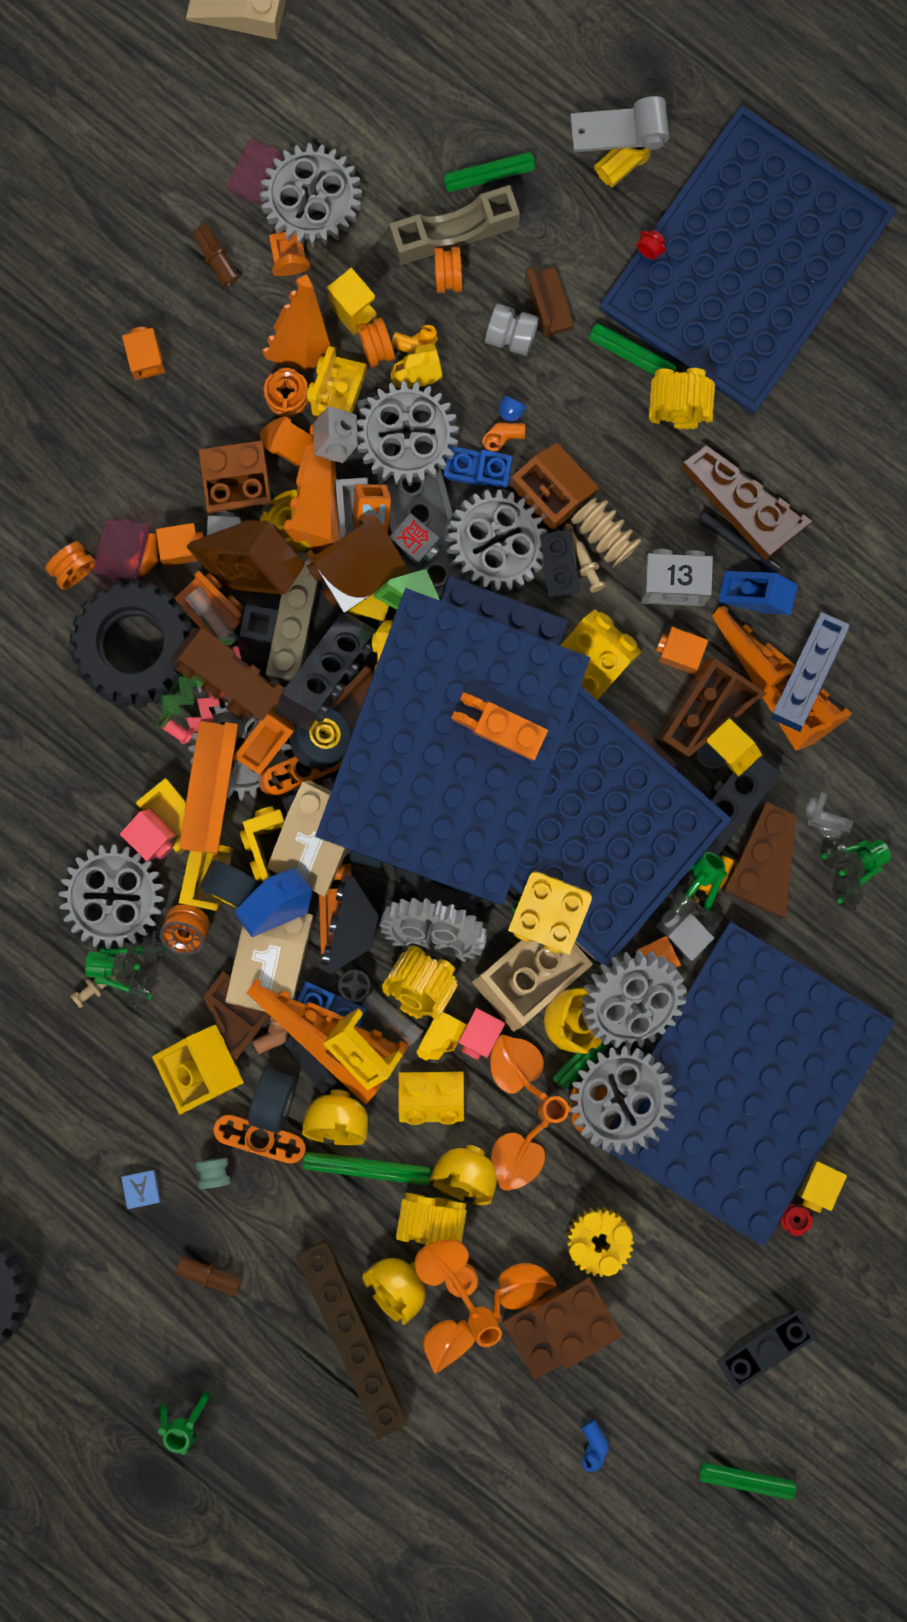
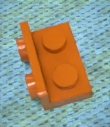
(230, 606)

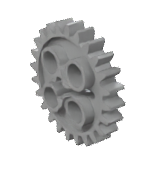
(336, 206)
(405, 405)
(483, 516)
(241, 777)
(114, 868)
(434, 929)
(633, 999)
(647, 1086)

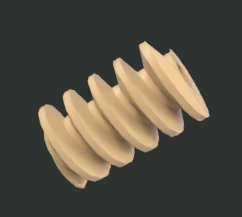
(605, 531)

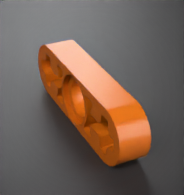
(285, 785)
(233, 1140)

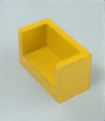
(351, 300)
(168, 805)
(195, 871)
(357, 1054)

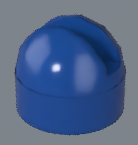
(511, 409)

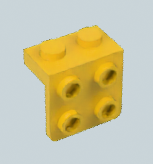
(608, 651)
(265, 822)
(550, 913)

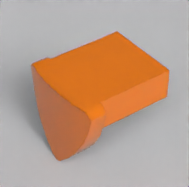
(287, 256)
(285, 439)

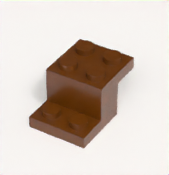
(562, 1328)

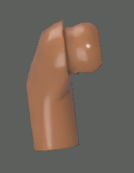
(275, 1036)

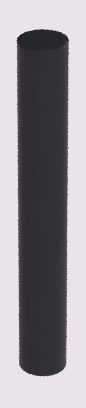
(738, 542)

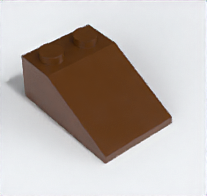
(249, 558)

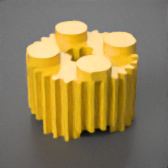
(682, 398)
(421, 983)
(430, 1219)
(617, 1235)

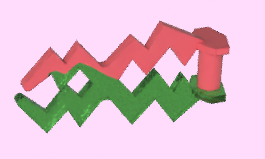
(171, 702)

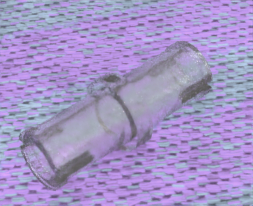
(210, 615)
(392, 1017)

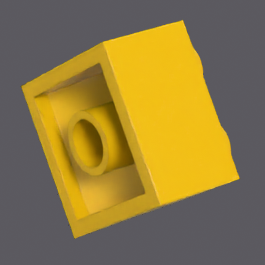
(197, 1069)

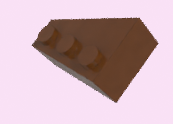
(225, 675)
(705, 705)
(764, 862)

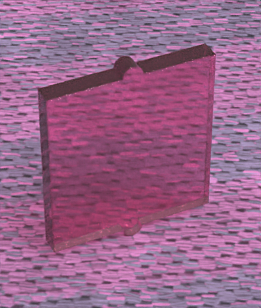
(251, 170)
(121, 549)

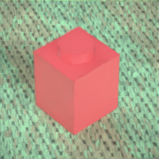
(149, 835)
(480, 1034)

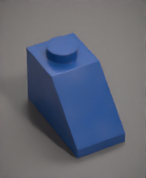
(758, 592)
(275, 902)

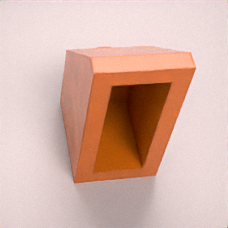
(264, 741)

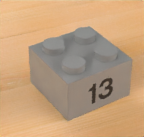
(676, 578)

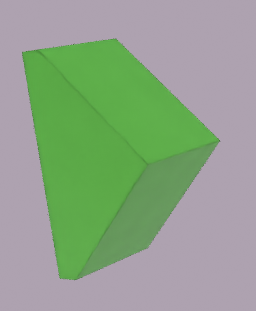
(392, 590)

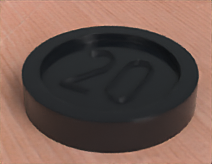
(709, 757)

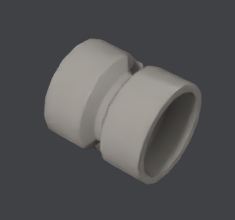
(511, 329)

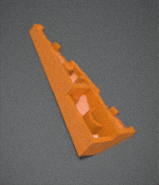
(299, 330)
(316, 502)
(770, 673)
(312, 1026)

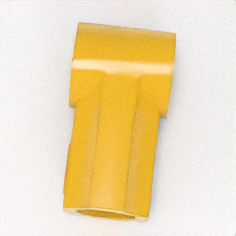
(620, 163)

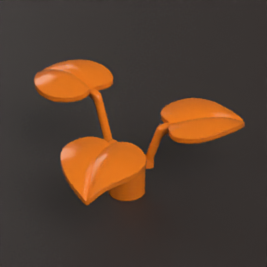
(512, 1066)
(448, 1340)

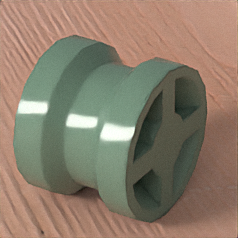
(212, 1173)

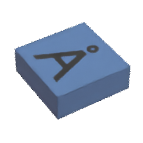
(141, 1189)

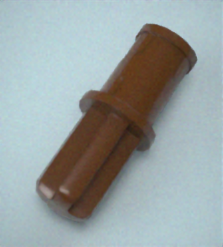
(215, 255)
(208, 1276)

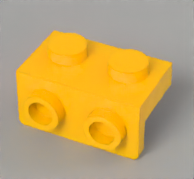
(336, 383)
(431, 1097)

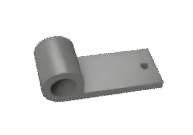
(624, 128)

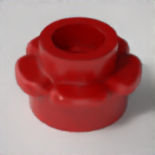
(651, 244)
(804, 1223)

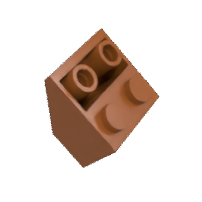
(235, 476)
(553, 485)

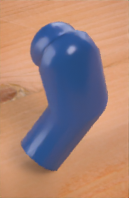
(597, 1447)

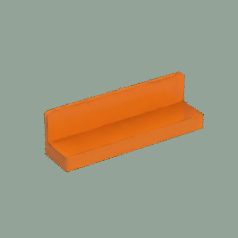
(208, 787)

